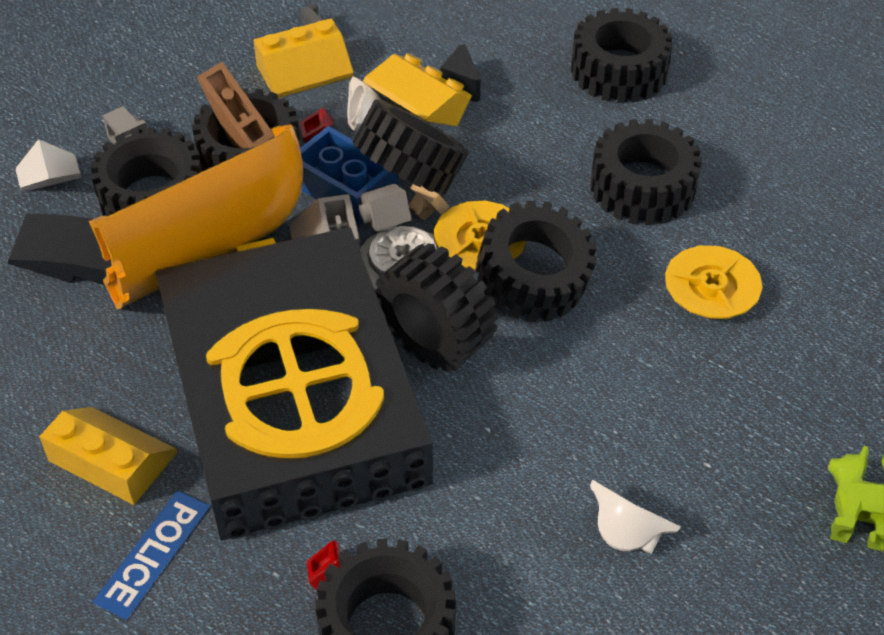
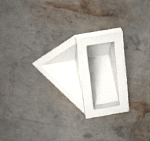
(46, 166)

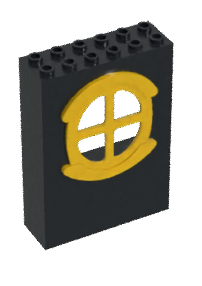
(272, 308)

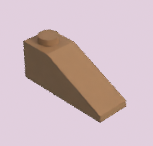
(233, 108)

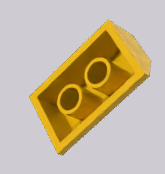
(303, 58)
(420, 89)
(106, 452)

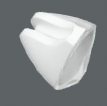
(359, 101)
(626, 524)

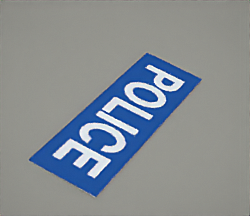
(151, 555)

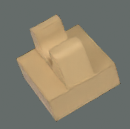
(427, 202)

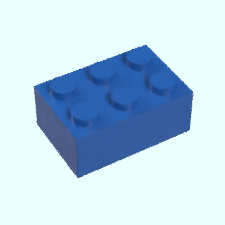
(338, 168)

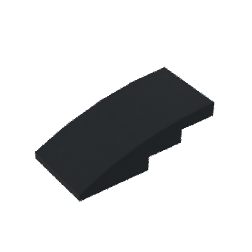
(59, 248)

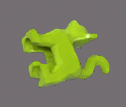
(857, 499)

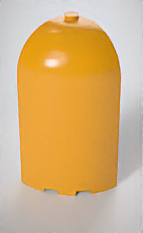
(201, 216)

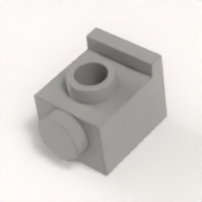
(122, 122)

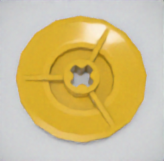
(464, 227)
(713, 282)

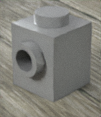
(385, 208)

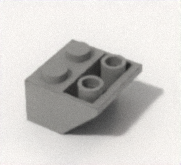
(325, 216)

